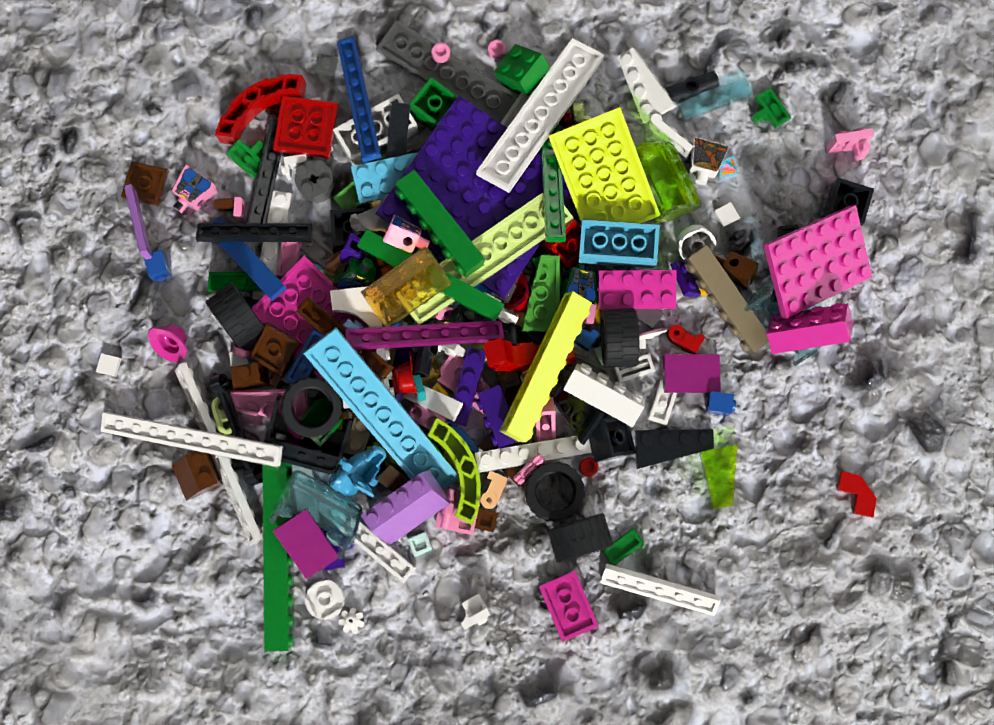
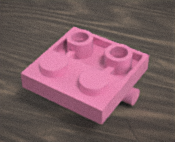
(853, 141)
(446, 518)

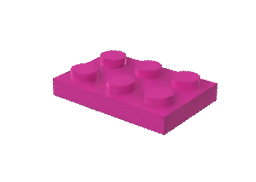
(568, 606)

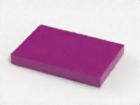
(691, 373)
(306, 543)

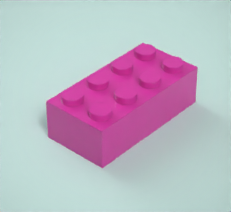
(636, 289)
(810, 328)

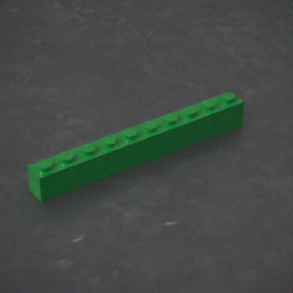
(276, 566)

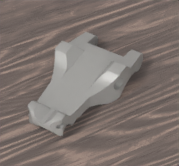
(368, 220)

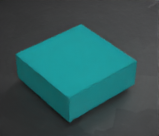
(419, 388)

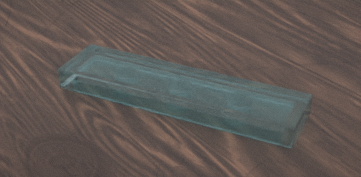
(715, 99)

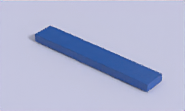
(253, 267)

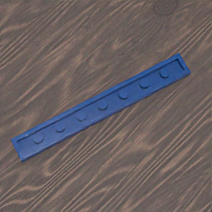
(359, 100)

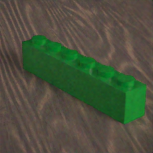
(439, 224)

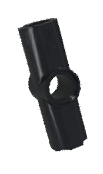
(700, 83)
(424, 356)

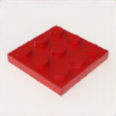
(305, 127)

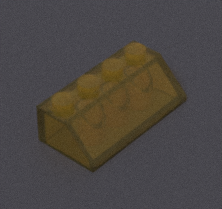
(406, 287)

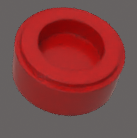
(588, 467)

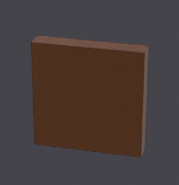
(147, 182)
(275, 349)

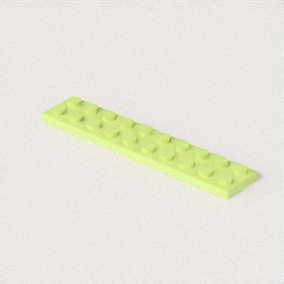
(499, 248)

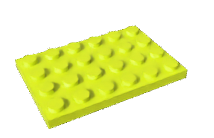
(604, 170)

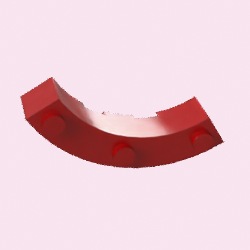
(255, 100)
(518, 358)

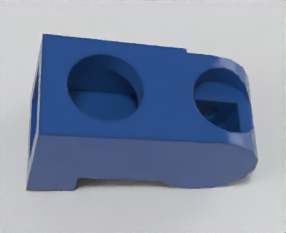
(586, 339)

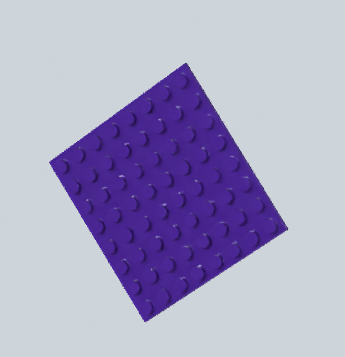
(449, 170)

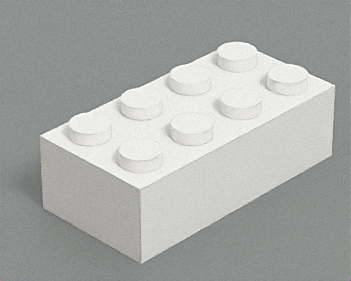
(347, 135)
(605, 394)

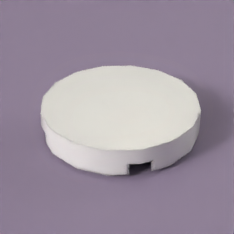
(325, 599)

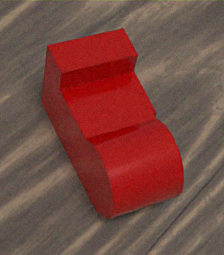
(684, 340)

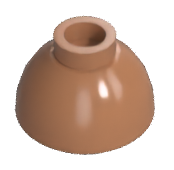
(333, 262)

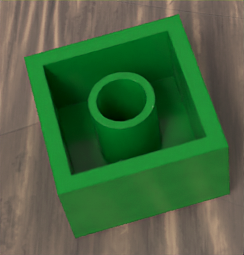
(521, 69)
(431, 104)

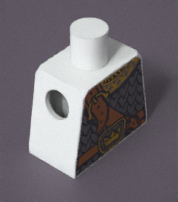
(706, 159)

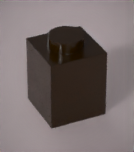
(391, 475)

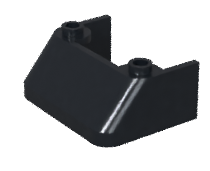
(305, 451)

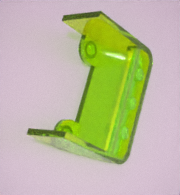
(669, 180)

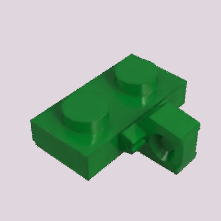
(770, 109)
(246, 156)

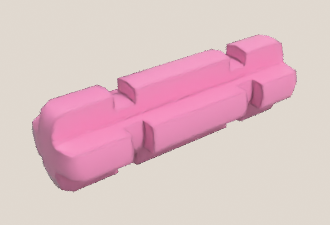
(527, 470)

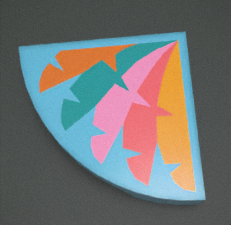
(728, 168)

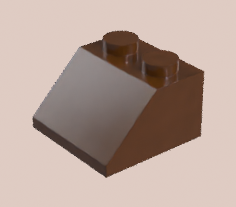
(196, 474)

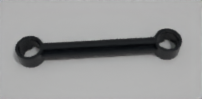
(221, 386)

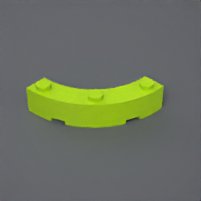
(466, 468)

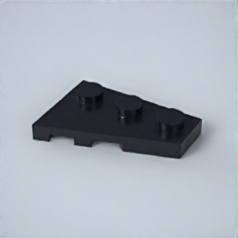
(579, 414)

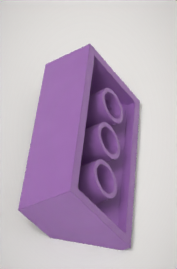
(406, 508)

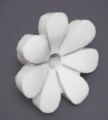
(356, 620)

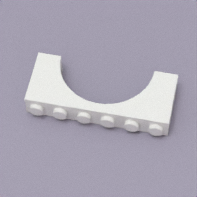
(353, 303)

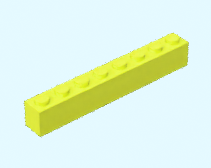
(546, 367)

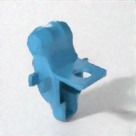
(358, 472)

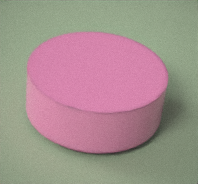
(496, 49)
(440, 52)
(244, 351)

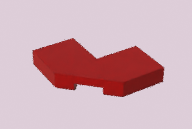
(864, 500)

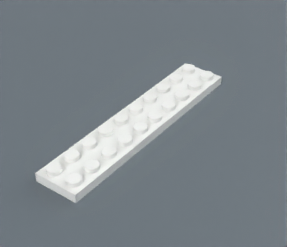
(539, 115)

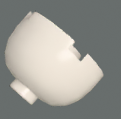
(693, 238)

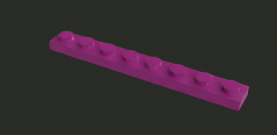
(424, 335)

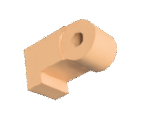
(491, 497)

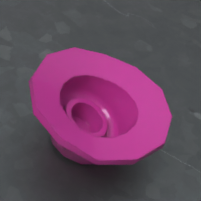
(169, 342)

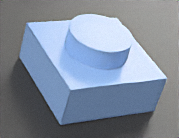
(352, 325)

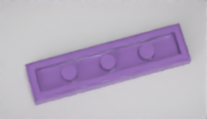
(138, 222)

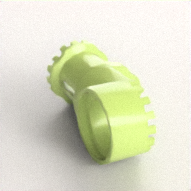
(577, 110)

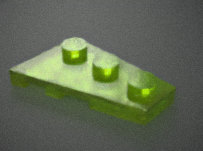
(719, 473)

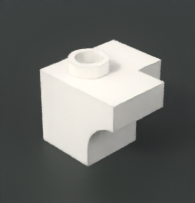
(475, 612)

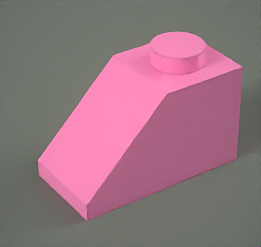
(546, 425)

